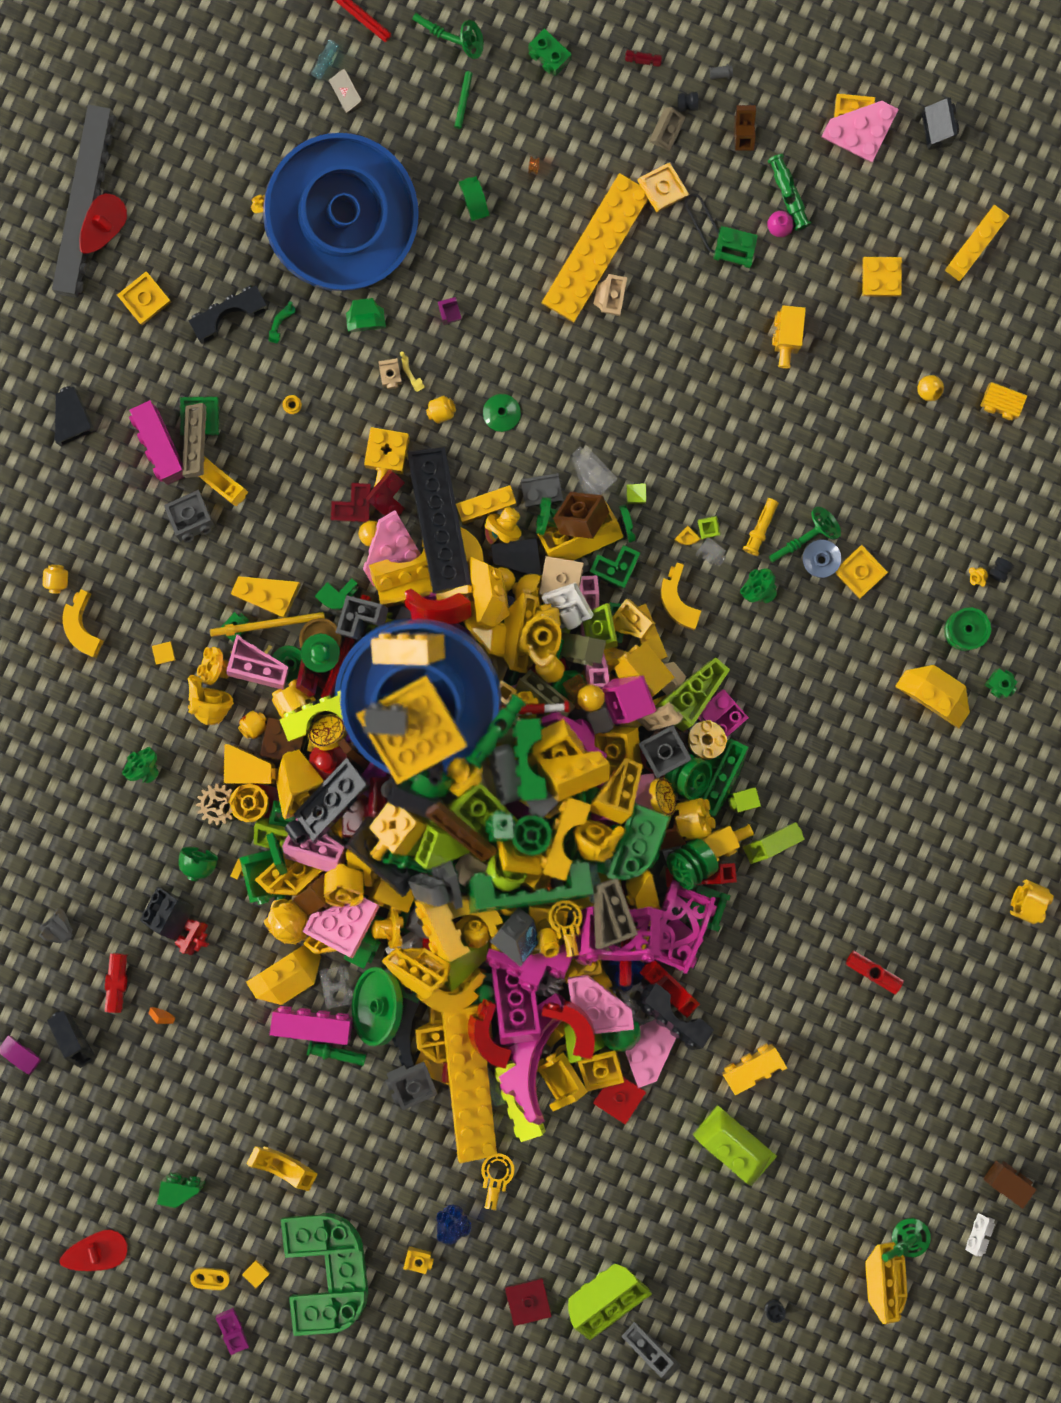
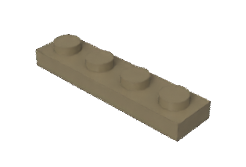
(194, 440)

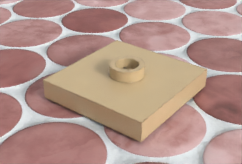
(560, 573)

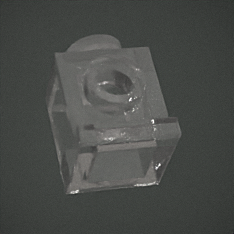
(711, 552)

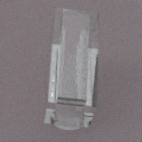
(591, 472)

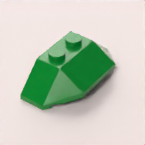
(724, 774)

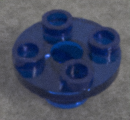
(613, 973)
(452, 1225)

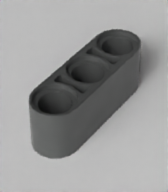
(504, 773)
(429, 890)

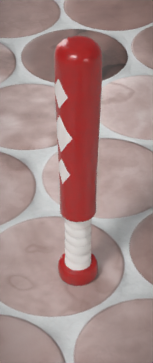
(532, 709)

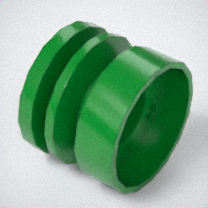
(692, 863)

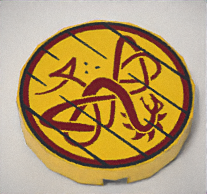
(327, 732)
(663, 796)

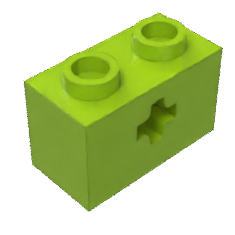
(744, 800)

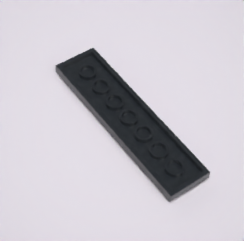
(438, 519)

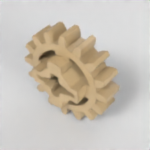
(213, 795)

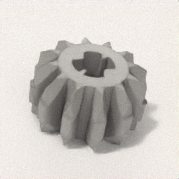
(550, 985)

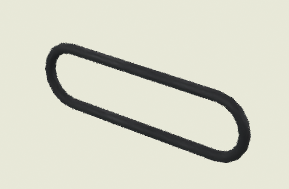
(694, 221)

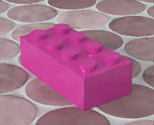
(157, 441)
(515, 1009)
(311, 1026)

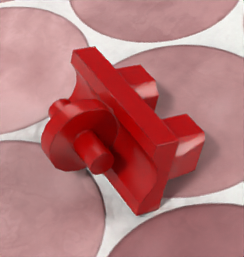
(194, 939)

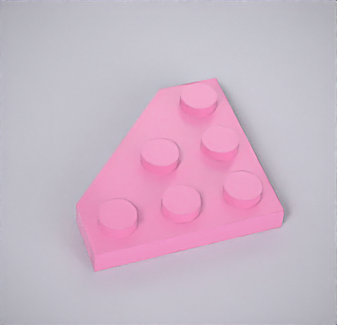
(861, 129)
(391, 543)
(342, 926)
(601, 1006)
(650, 1053)

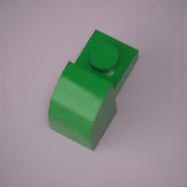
(474, 198)
(332, 598)
(423, 787)

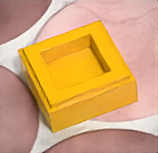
(163, 653)
(256, 1273)

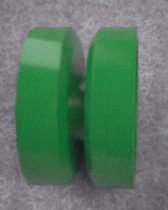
(977, 634)
(691, 778)

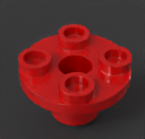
(326, 761)

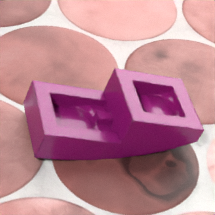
(19, 1055)
(232, 1331)

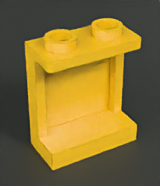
(561, 1080)

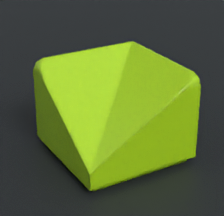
(636, 493)
(709, 527)

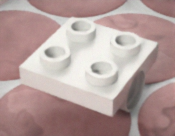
(571, 605)

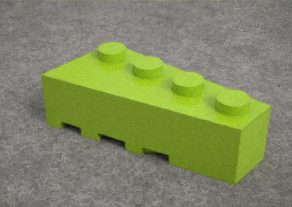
(695, 692)

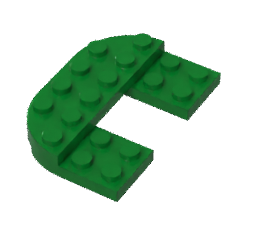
(636, 849)
(345, 1270)

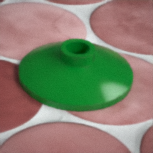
(503, 422)
(288, 653)

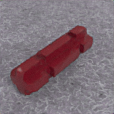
(643, 58)

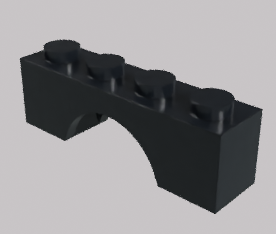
(207, 323)
(656, 1002)

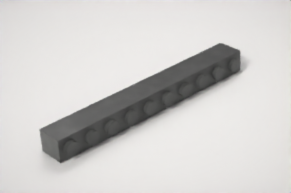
(84, 191)

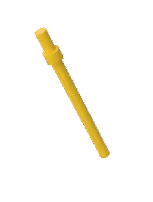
(231, 629)

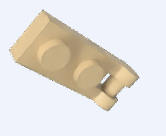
(662, 718)

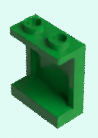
(252, 867)

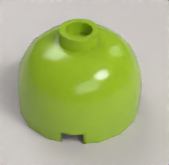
(504, 879)

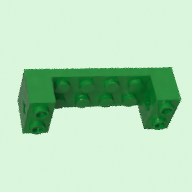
(482, 897)

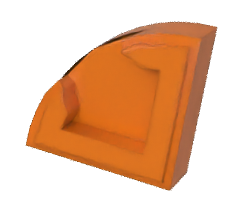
(161, 1016)

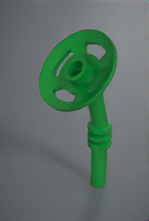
(466, 40)
(821, 526)
(909, 1239)

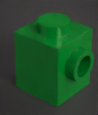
(236, 619)

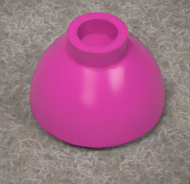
(780, 224)

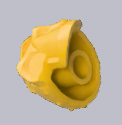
(541, 639)
(207, 703)
(597, 840)
(286, 921)

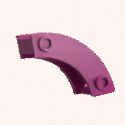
(673, 900)
(642, 917)

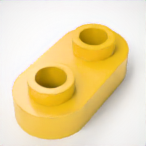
(210, 1278)

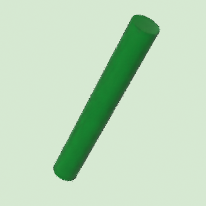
(463, 99)

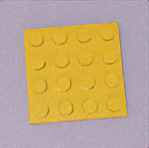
(429, 736)

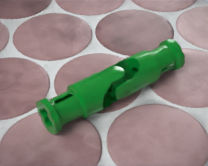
(785, 182)
(488, 742)

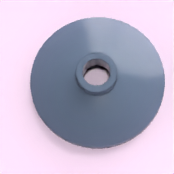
(819, 549)

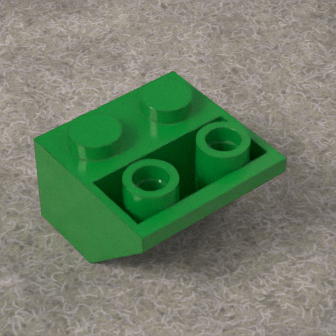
(177, 1189)

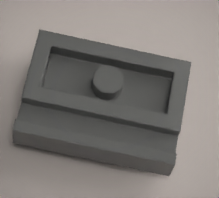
(539, 487)

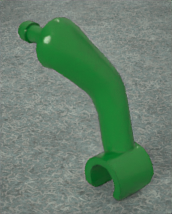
(286, 312)

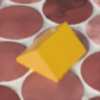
(601, 1071)

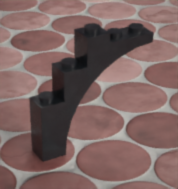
(403, 1035)

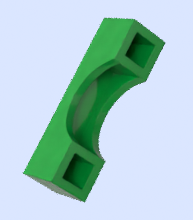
(527, 734)

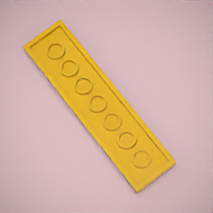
(596, 248)
(468, 1089)

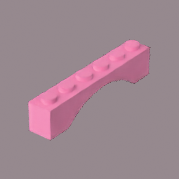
(597, 673)

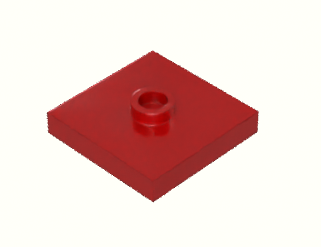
(620, 1099)

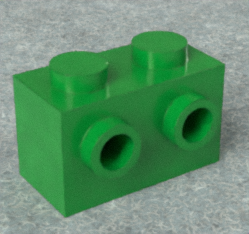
(549, 52)

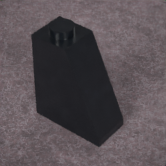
(70, 417)
(517, 556)
(406, 798)
(70, 1039)

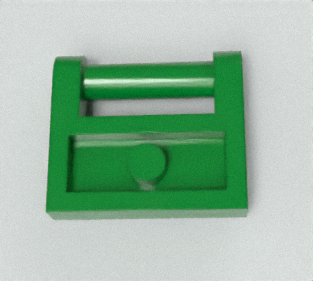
(736, 241)
(720, 908)

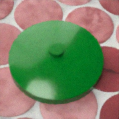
(377, 1006)

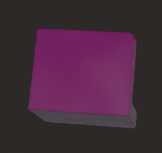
(449, 311)

